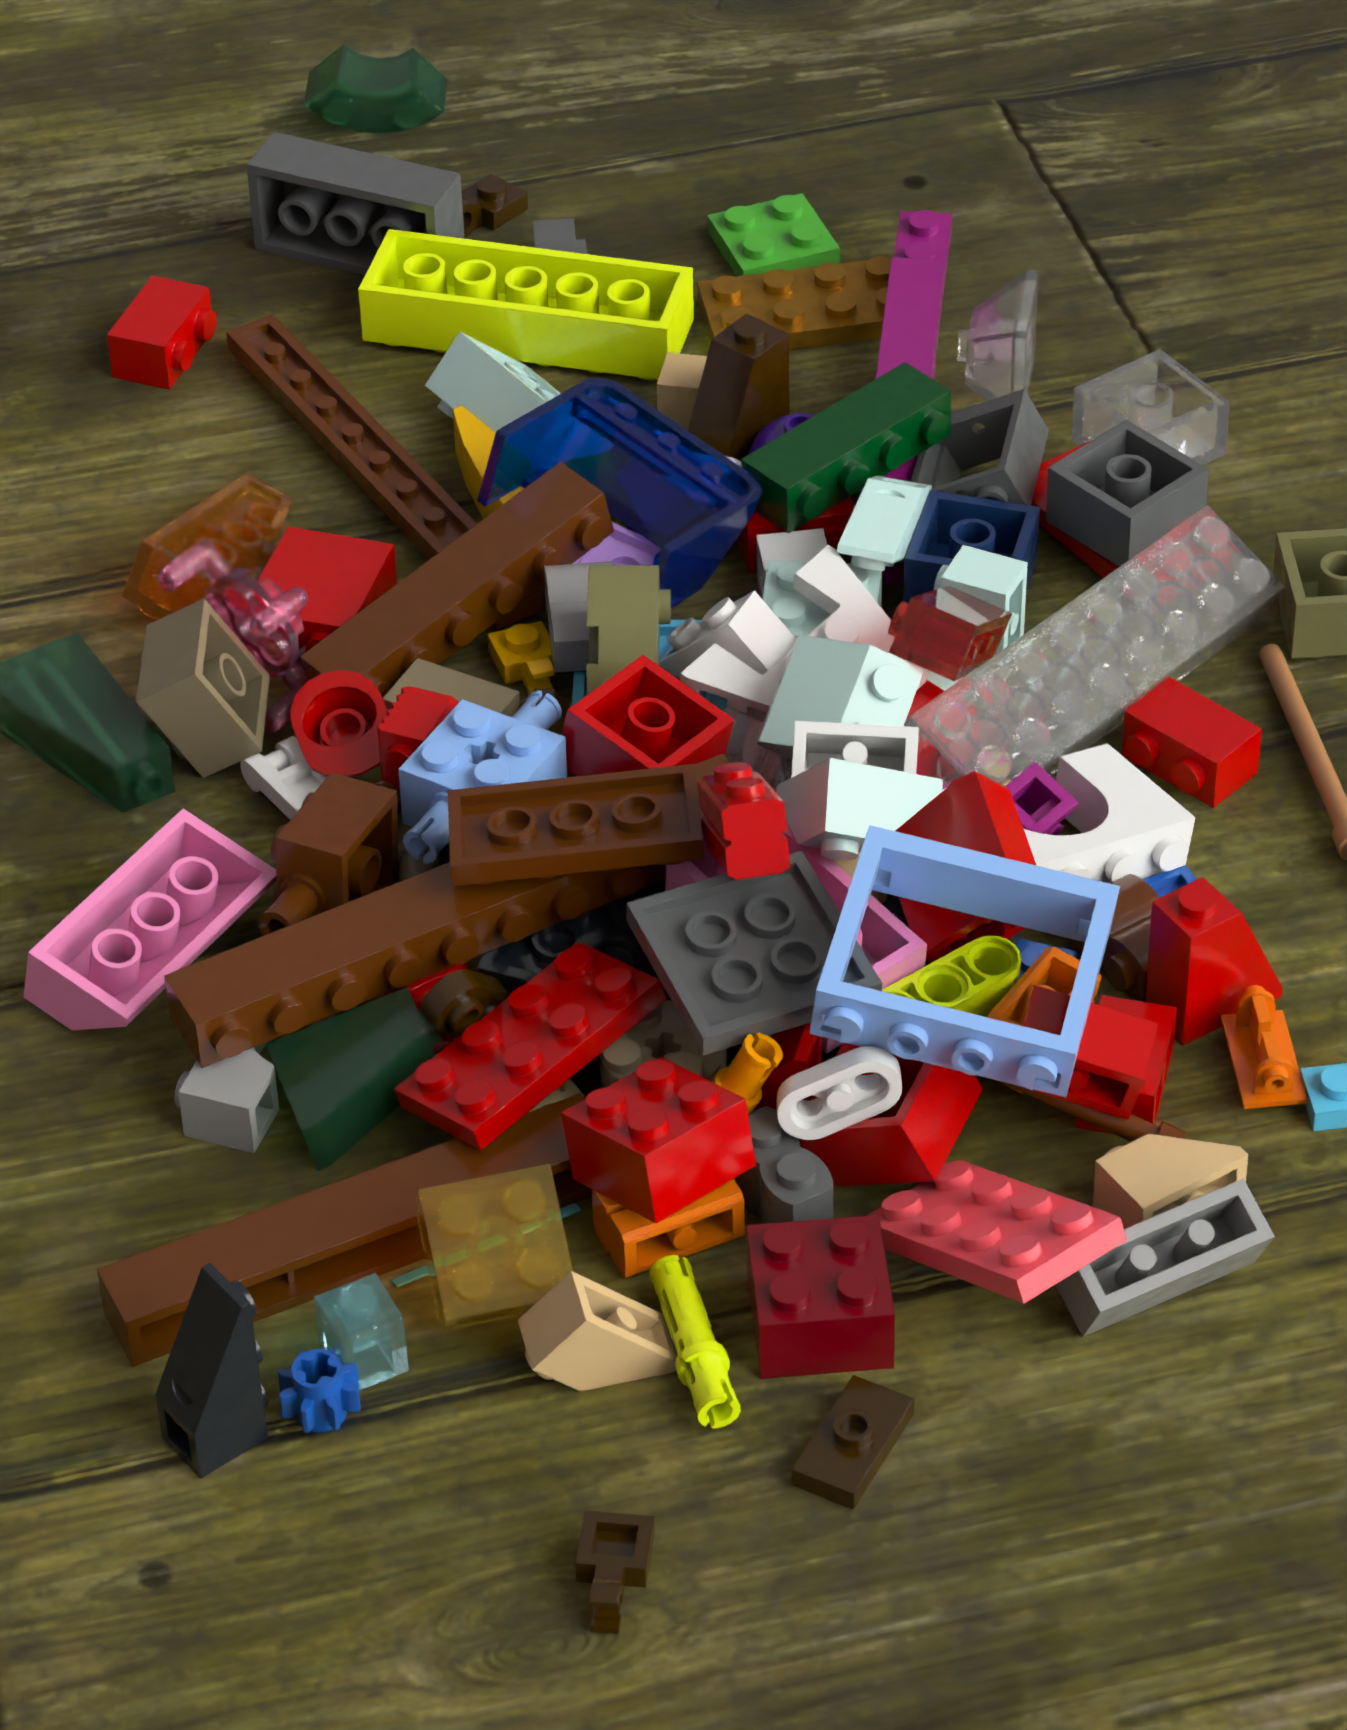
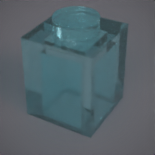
(363, 1329)

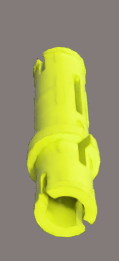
(700, 1359)

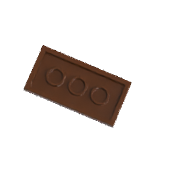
(574, 825)

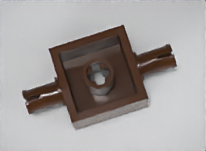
(334, 850)

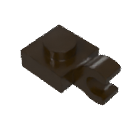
(491, 203)
(612, 1555)

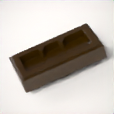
(853, 1441)

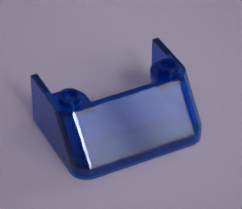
(646, 465)

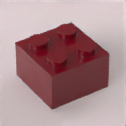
(820, 1296)

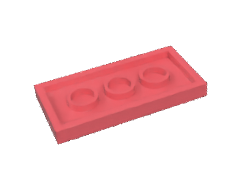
(996, 1230)

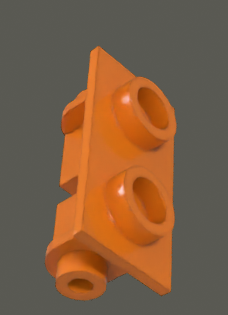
(1262, 1052)

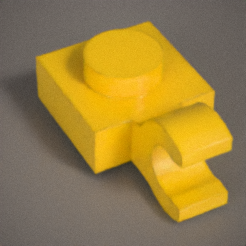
(523, 655)

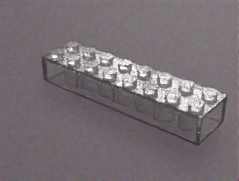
(1097, 656)

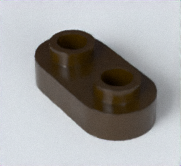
(461, 1000)

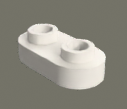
(841, 1091)

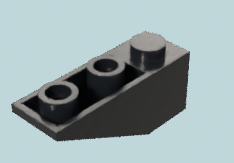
(212, 1383)

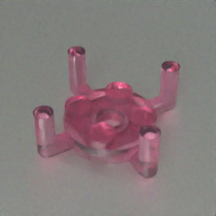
(256, 613)

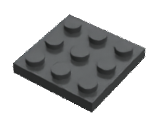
(743, 951)

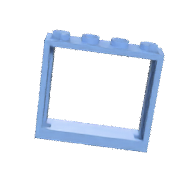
(981, 887)

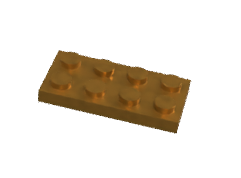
(811, 304)

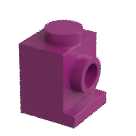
(1040, 800)

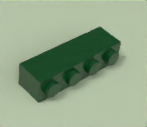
(847, 444)

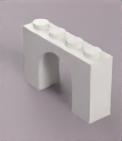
(1122, 821)

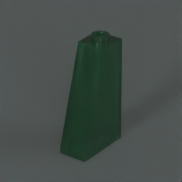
(83, 724)

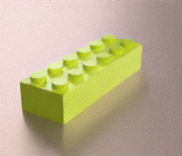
(527, 303)

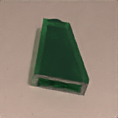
(347, 1069)

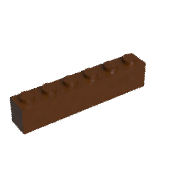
(469, 581)

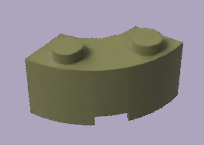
(623, 618)

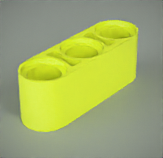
(967, 978)

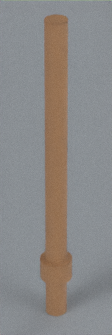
(1308, 742)

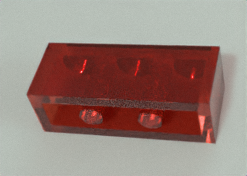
(947, 631)

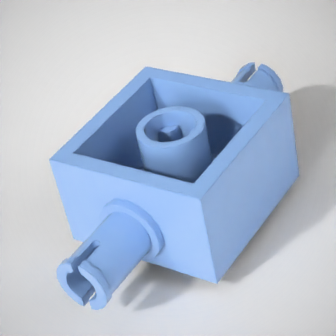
(472, 751)

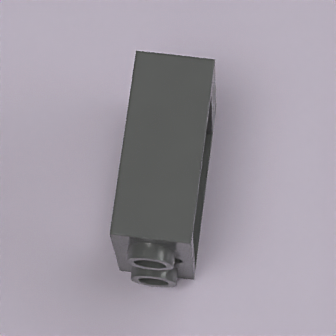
(1011, 433)

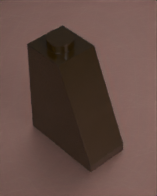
(742, 386)

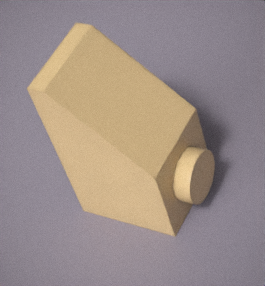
(1162, 1174)
(595, 1336)

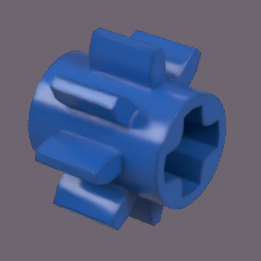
(319, 1390)

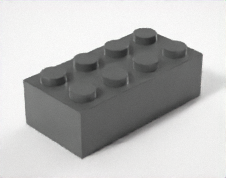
(339, 202)

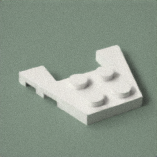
(852, 619)

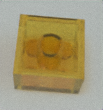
(492, 1244)

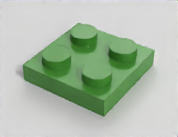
(772, 236)

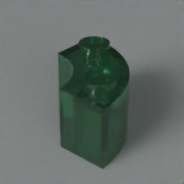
(376, 92)

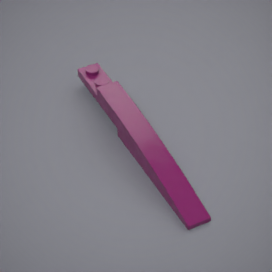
(914, 311)

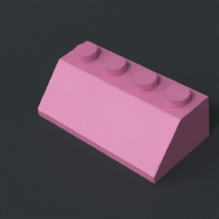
(143, 924)

